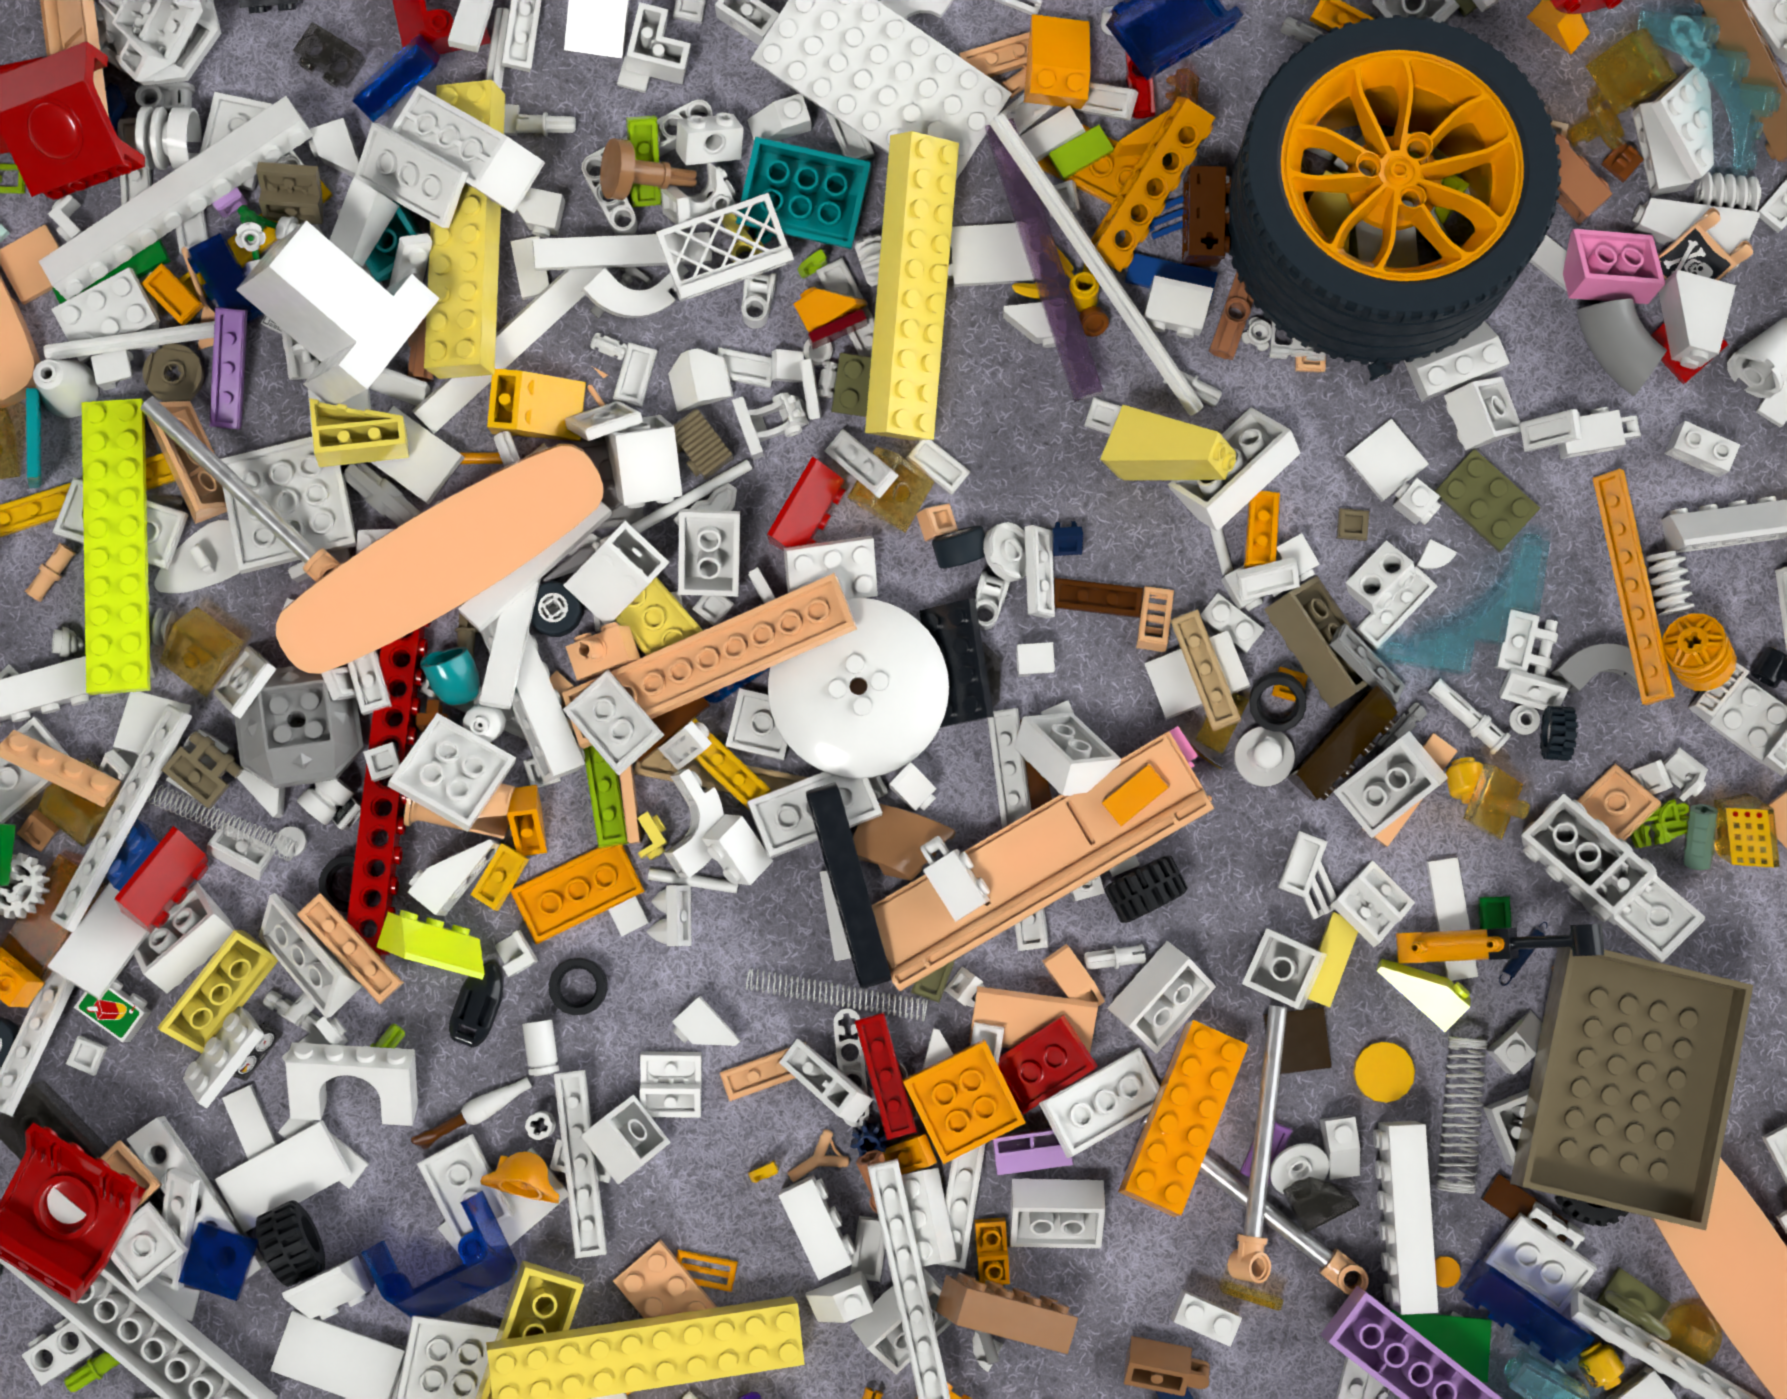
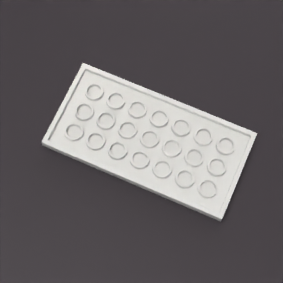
(879, 73)

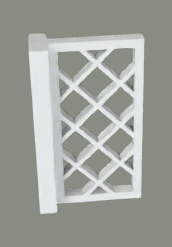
(733, 272)

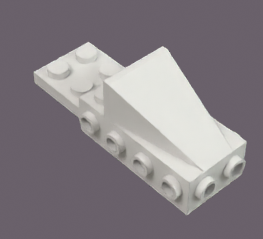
(1609, 877)

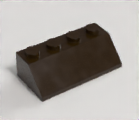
(1343, 744)

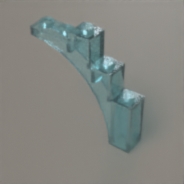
(1725, 70)

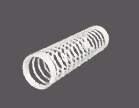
(1463, 1187)

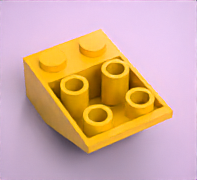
(534, 404)

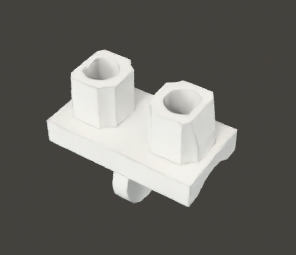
(299, 360)

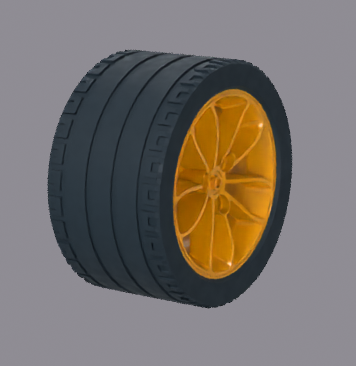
(1453, 98)

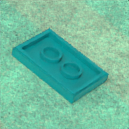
(33, 437)

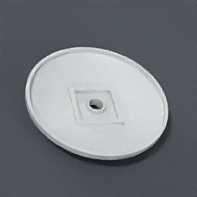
(871, 730)

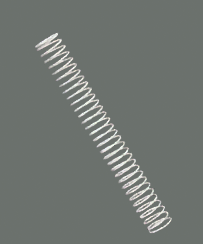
(222, 822)
(837, 987)

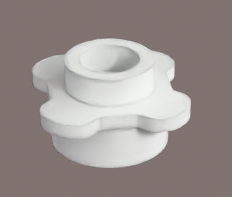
(1250, 336)

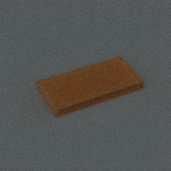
(37, 937)

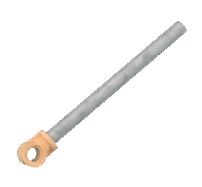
(316, 561)
(1249, 1260)
(1333, 1264)

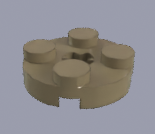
(189, 366)

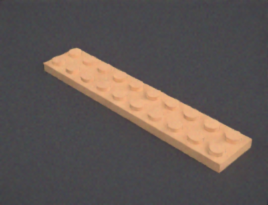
(733, 649)

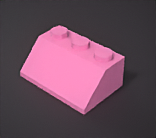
(1612, 266)

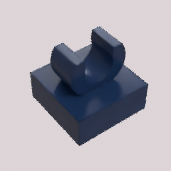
(1067, 540)

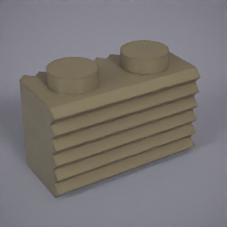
(701, 445)

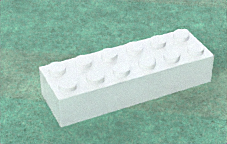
(1406, 1217)

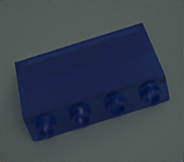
(1167, 31)

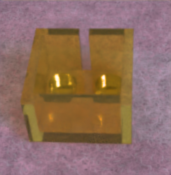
(1631, 71)

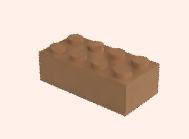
(1007, 1312)

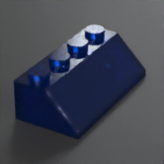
(1523, 1312)

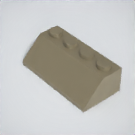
(1307, 623)

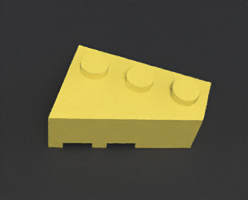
(356, 435)

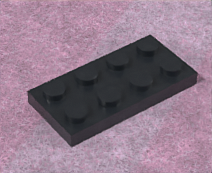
(959, 638)

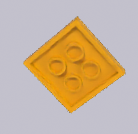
(963, 1101)

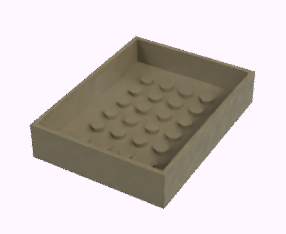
(1632, 1086)

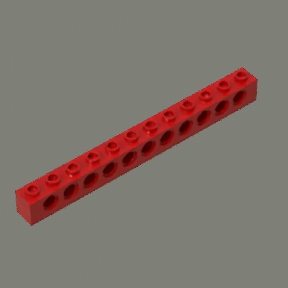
(376, 793)

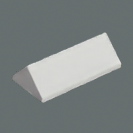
(306, 957)

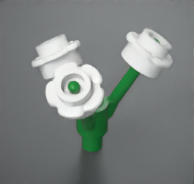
(251, 235)

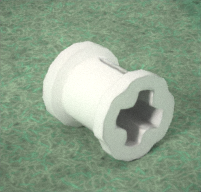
(532, 1129)

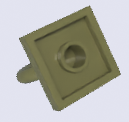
(1635, 1303)

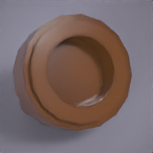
(1094, 321)

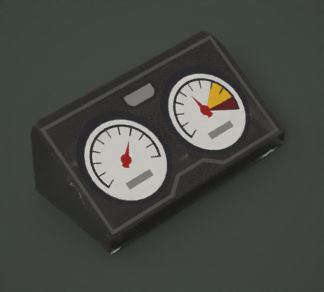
(267, 1042)

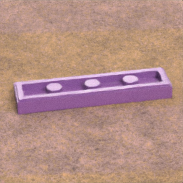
(228, 368)

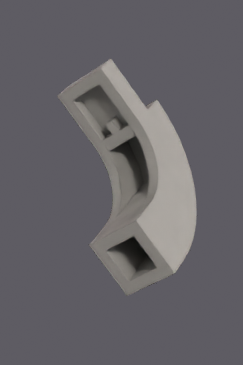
(1586, 663)

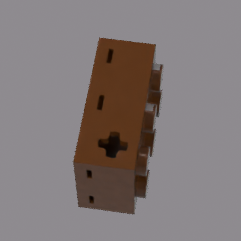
(1205, 216)

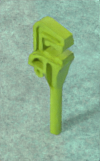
(1668, 824)

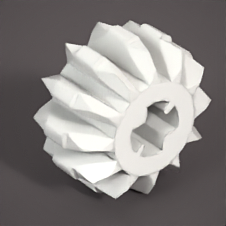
(869, 256)

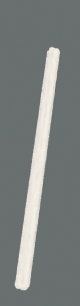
(1096, 264)

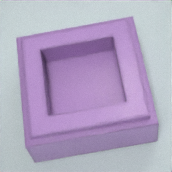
(230, 203)

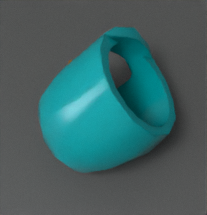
(455, 678)

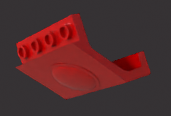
(60, 125)
(57, 1252)

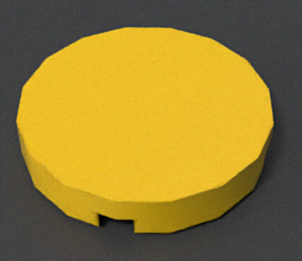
(1384, 1072)

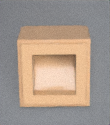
(936, 521)

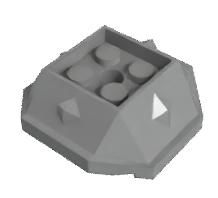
(303, 754)

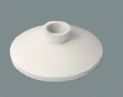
(1310, 1160)

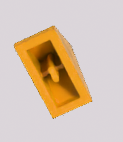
(1563, 28)

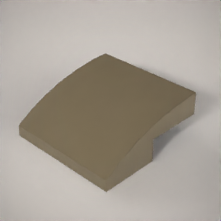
(290, 192)

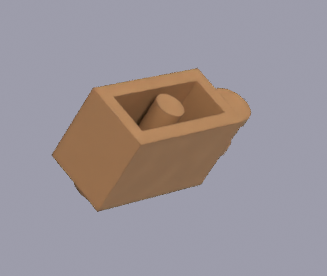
(1164, 1367)

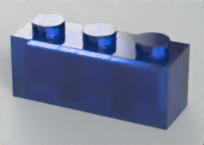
(396, 78)
(222, 274)

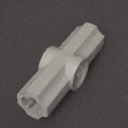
(380, 493)

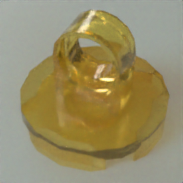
(1601, 123)
(1693, 1332)

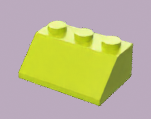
(432, 943)

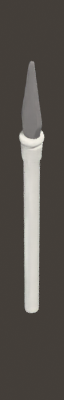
(582, 555)

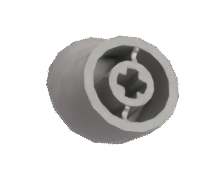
(1620, 342)

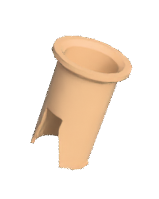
(491, 821)

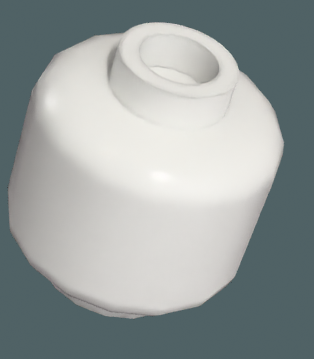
(491, 719)

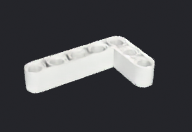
(621, 208)

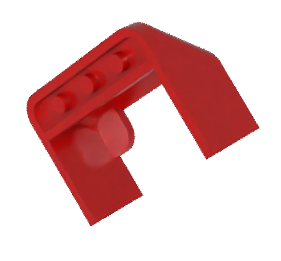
(431, 25)

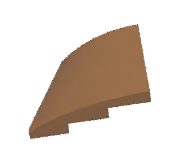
(896, 840)

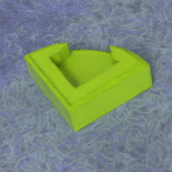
(815, 261)

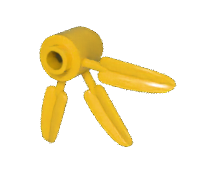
(1082, 286)

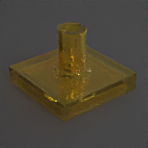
(1495, 802)

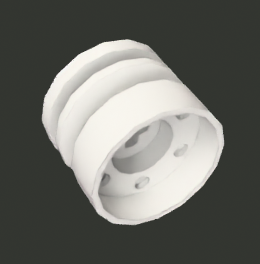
(166, 137)

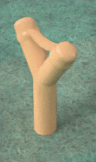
(819, 1158)

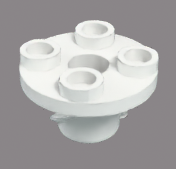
(1264, 757)

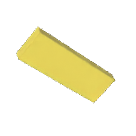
(1337, 944)

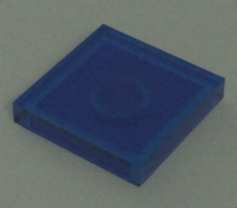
(218, 1261)

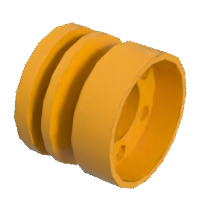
(1699, 652)

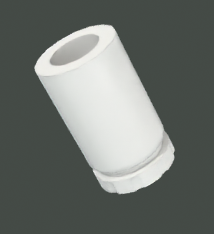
(540, 1047)

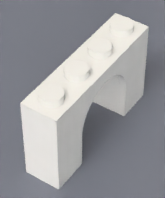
(386, 1069)

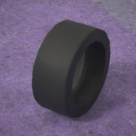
(1287, 722)
(326, 877)
(555, 988)

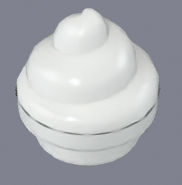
(65, 642)

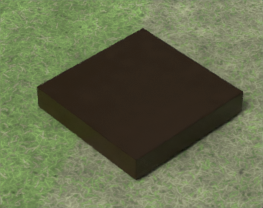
(1304, 1041)

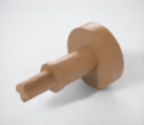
(621, 170)

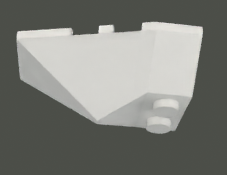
(147, 31)

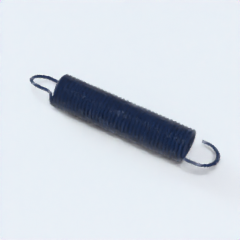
(1515, 964)

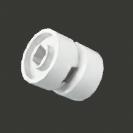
(323, 799)

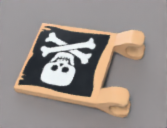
(1700, 254)

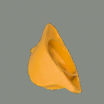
(523, 1176)

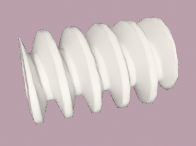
(1728, 190)
(1669, 582)

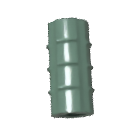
(1700, 837)

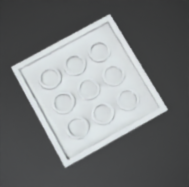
(301, 492)

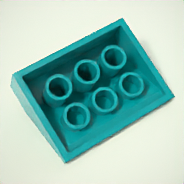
(811, 190)

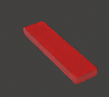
(885, 1076)

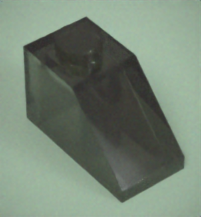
(1318, 1202)

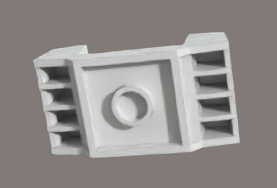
(1747, 719)

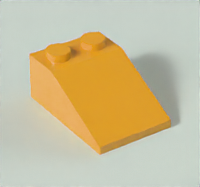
(1058, 62)

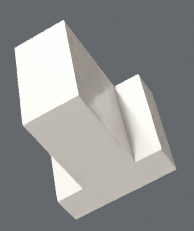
(335, 310)

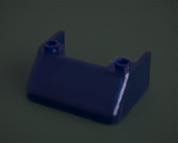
(486, 1266)

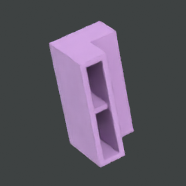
(1028, 1152)

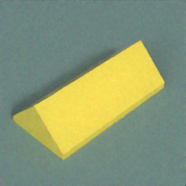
(219, 990)

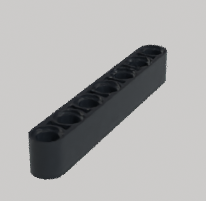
(848, 885)

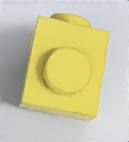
(653, 827)

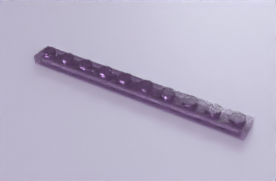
(1047, 273)

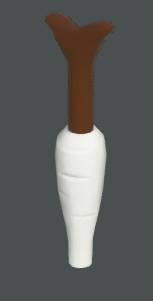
(473, 1112)

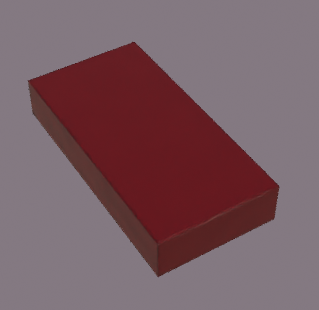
(837, 329)

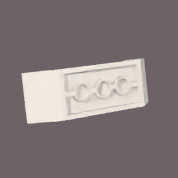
(493, 160)

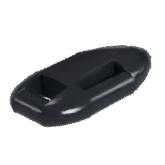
(477, 1006)

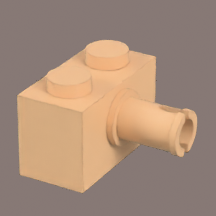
(603, 651)

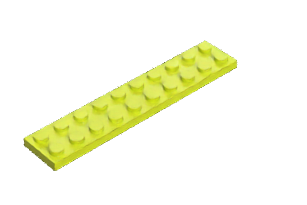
(115, 547)

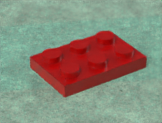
(1045, 1064)

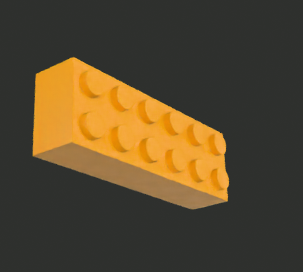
(1183, 1118)

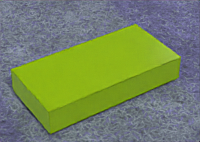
(1081, 152)

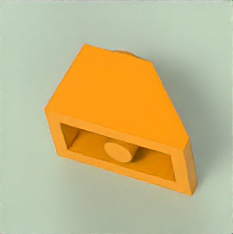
(824, 306)
(527, 821)

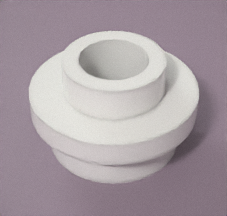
(1518, 726)

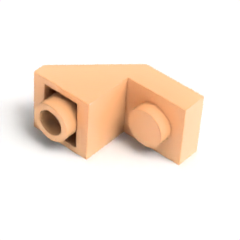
(1072, 976)

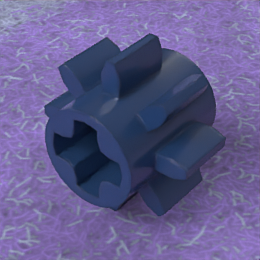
(870, 1131)

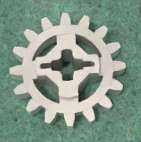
(24, 894)

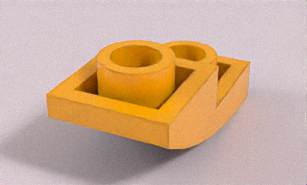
(992, 1250)

